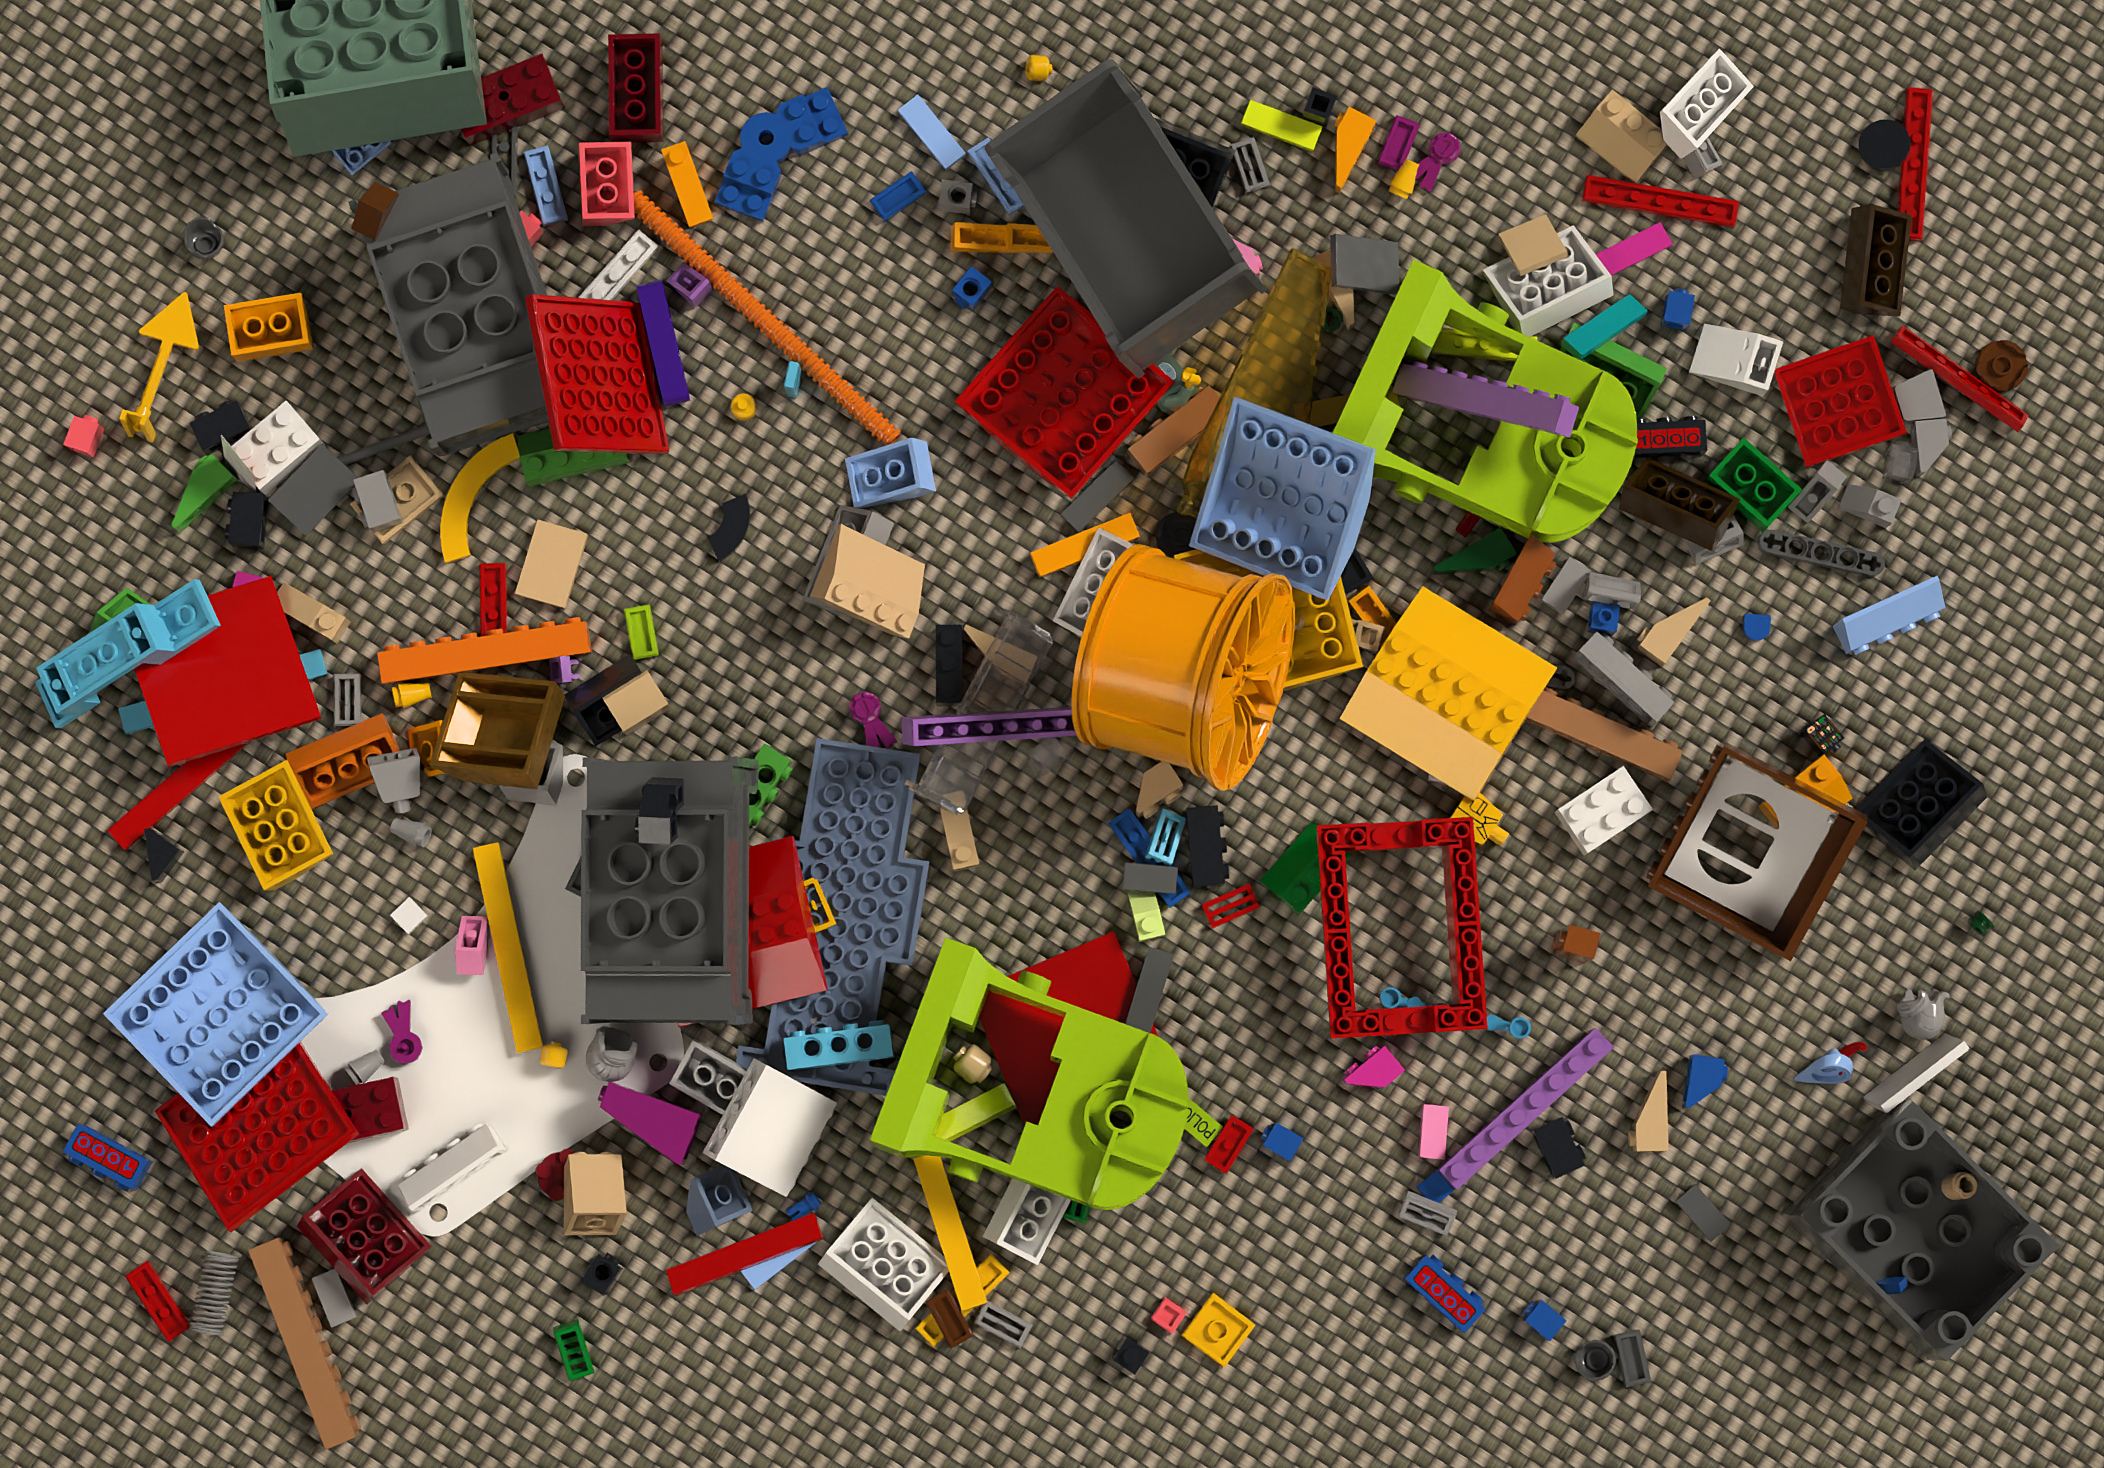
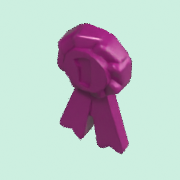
(1443, 150)
(865, 709)
(405, 1045)

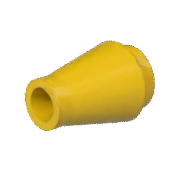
(1404, 180)
(410, 693)

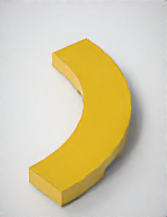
(465, 490)

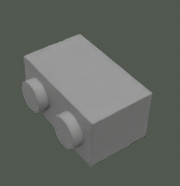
(377, 501)

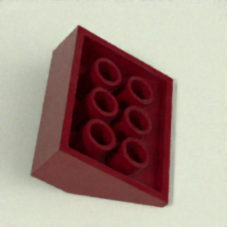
(363, 1236)

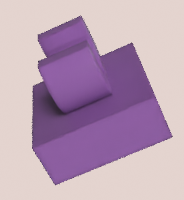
(561, 669)

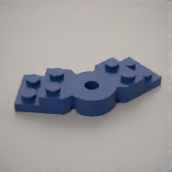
(754, 169)

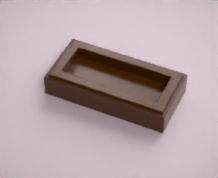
(949, 1318)

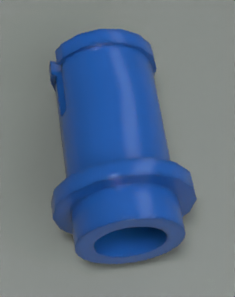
(804, 1206)

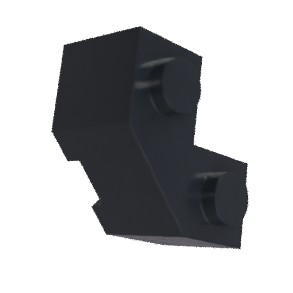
(659, 810)

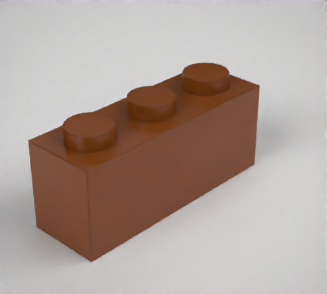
(1575, 944)

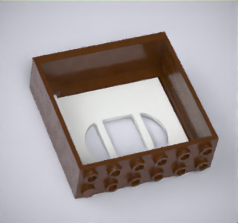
(1775, 881)

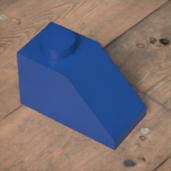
(1702, 1078)

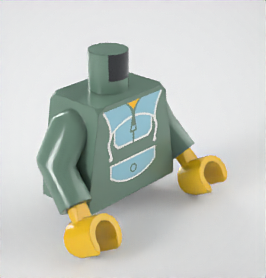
(1184, 383)

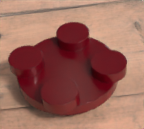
(551, 1174)

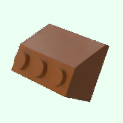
(1523, 581)

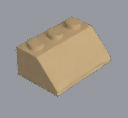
(1623, 136)

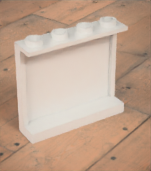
(770, 1127)

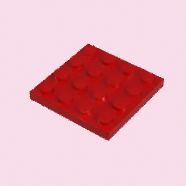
(1840, 401)

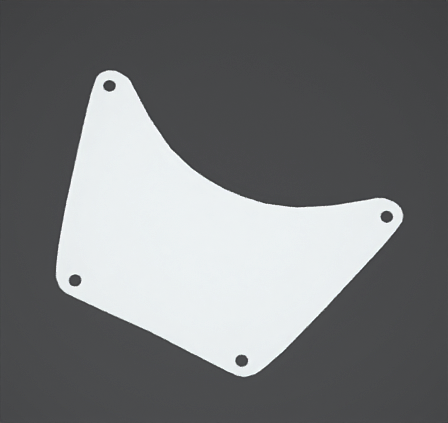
(469, 1049)

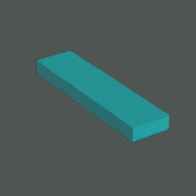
(1604, 327)

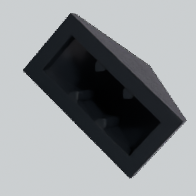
(161, 855)

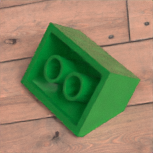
(1296, 873)

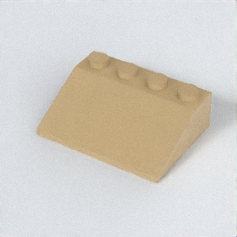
(870, 582)

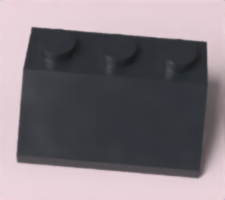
(588, 703)

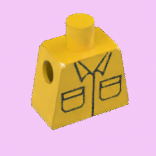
(1485, 819)

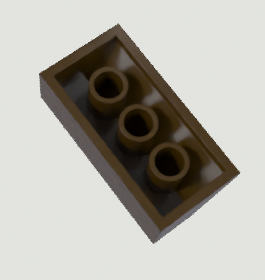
(1875, 261)
(1678, 503)

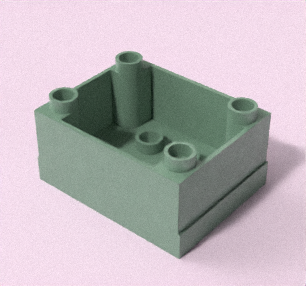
(370, 70)

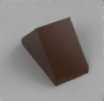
(374, 210)

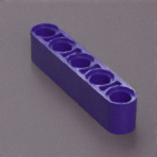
(663, 343)

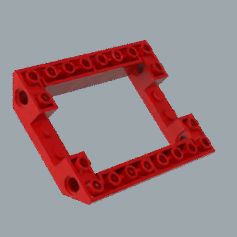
(1463, 927)

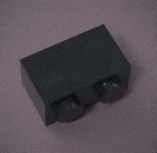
(227, 421)
(247, 520)
(1558, 1147)

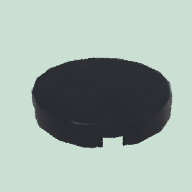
(1884, 145)
(1175, 534)

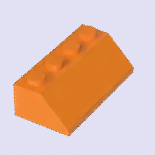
(339, 761)

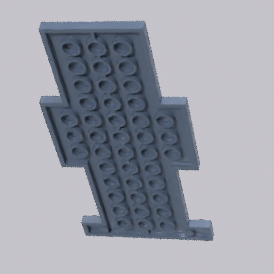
(856, 849)

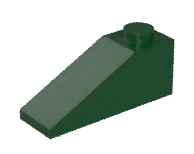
(1482, 556)

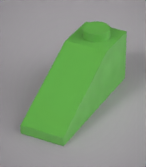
(204, 487)

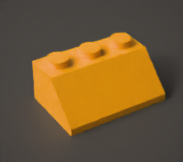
(268, 327)
(1821, 776)

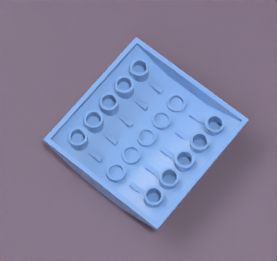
(1284, 498)
(216, 1013)

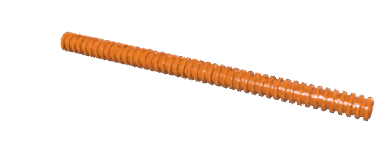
(764, 320)

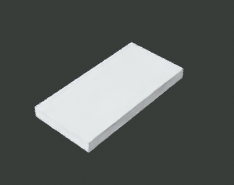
(1916, 1073)

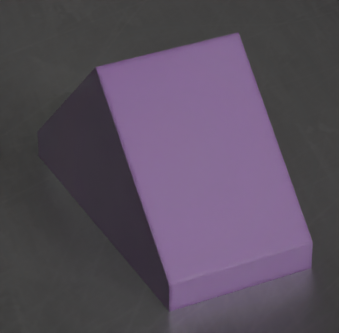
(690, 284)

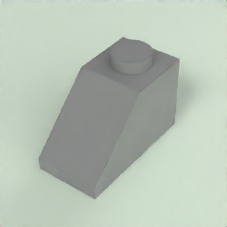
(1931, 439)
(1817, 491)
(1870, 504)

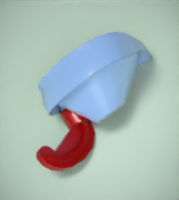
(1832, 1066)

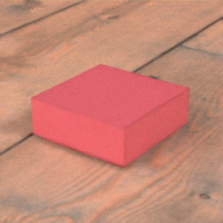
(1168, 1315)

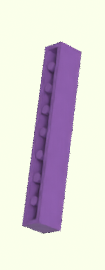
(1486, 399)
(987, 726)
(1525, 1108)

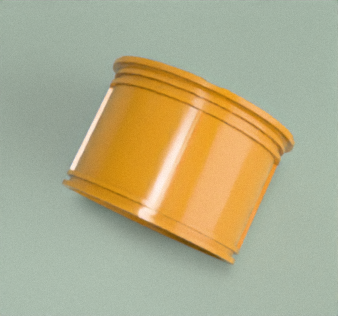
(1183, 663)

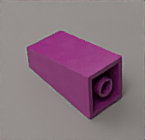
(656, 1121)

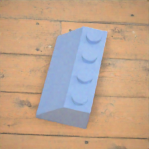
(1890, 615)

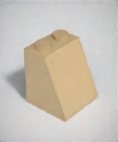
(593, 1194)

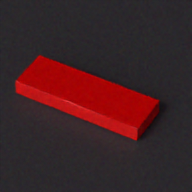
(493, 597)
(158, 1301)

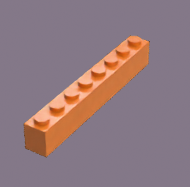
(484, 652)

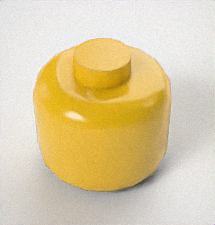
(1037, 68)
(743, 407)
(553, 1055)

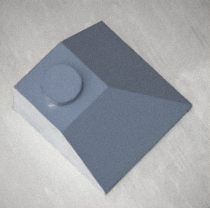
(715, 1199)

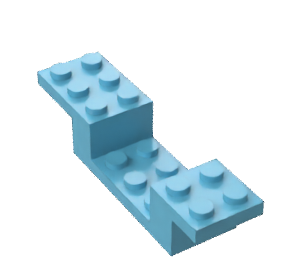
(131, 638)

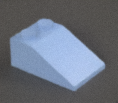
(890, 473)

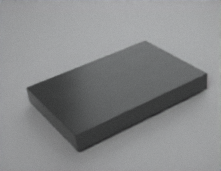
(1364, 264)
(314, 489)

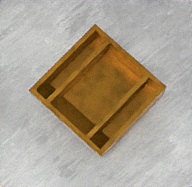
(498, 729)

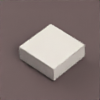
(409, 915)

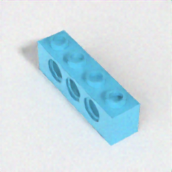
(796, 1044)

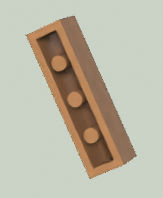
(1173, 433)

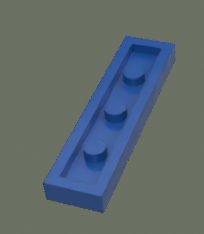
(1136, 842)

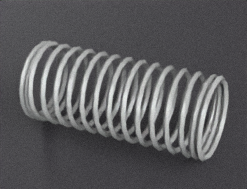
(225, 1259)

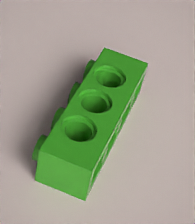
(780, 766)

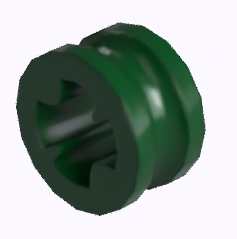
(1336, 315)
(1980, 923)

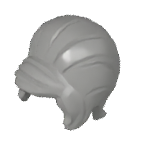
(1922, 1016)
(611, 1054)

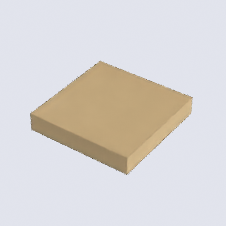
(1533, 245)

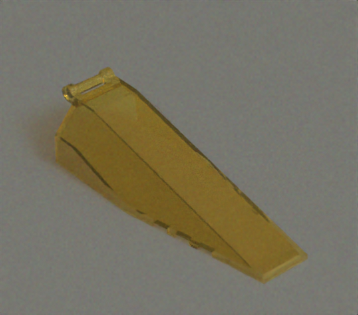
(1274, 365)

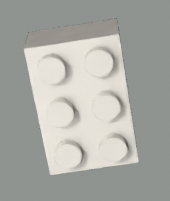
(277, 446)
(1603, 810)

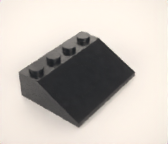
(1203, 158)
(1921, 803)

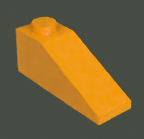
(1350, 138)
(687, 184)

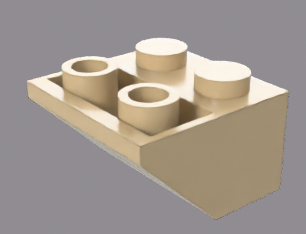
(1158, 786)

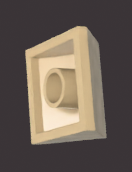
(636, 703)

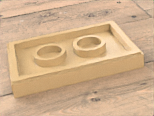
(413, 495)
(551, 564)

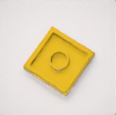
(1218, 1330)

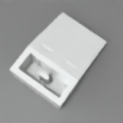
(1736, 358)

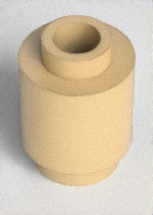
(1959, 1185)

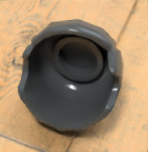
(203, 238)
(1595, 1360)

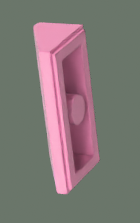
(1433, 1132)

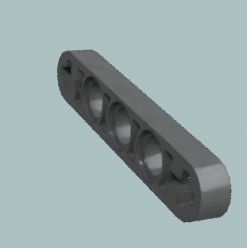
(1834, 552)

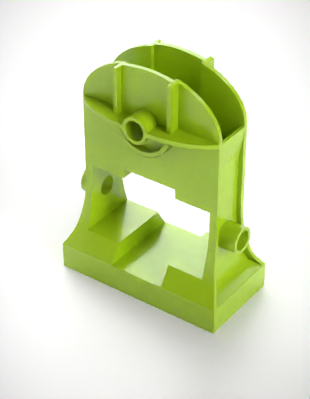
(1527, 476)
(1100, 1073)

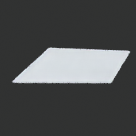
(236, 464)

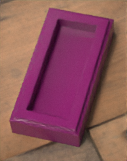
(1398, 143)

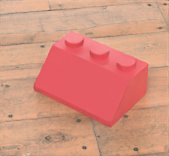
(605, 183)

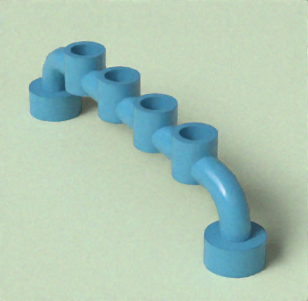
(1518, 1027)

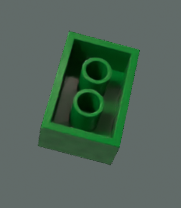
(1756, 481)

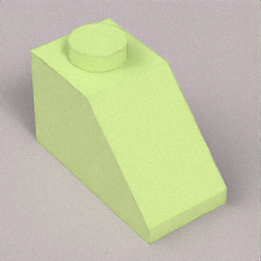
(1146, 915)

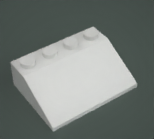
(1552, 291)
(885, 1264)

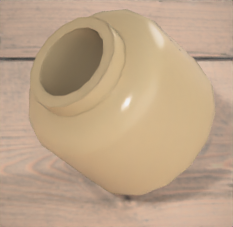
(972, 1063)

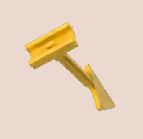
(172, 327)

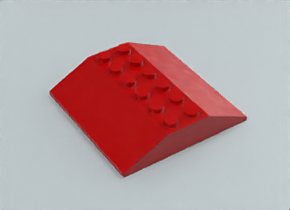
(1061, 394)
(781, 929)

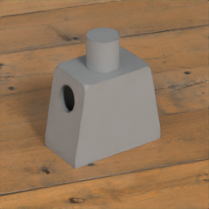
(1919, 399)
(397, 777)

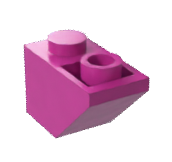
(1376, 1071)

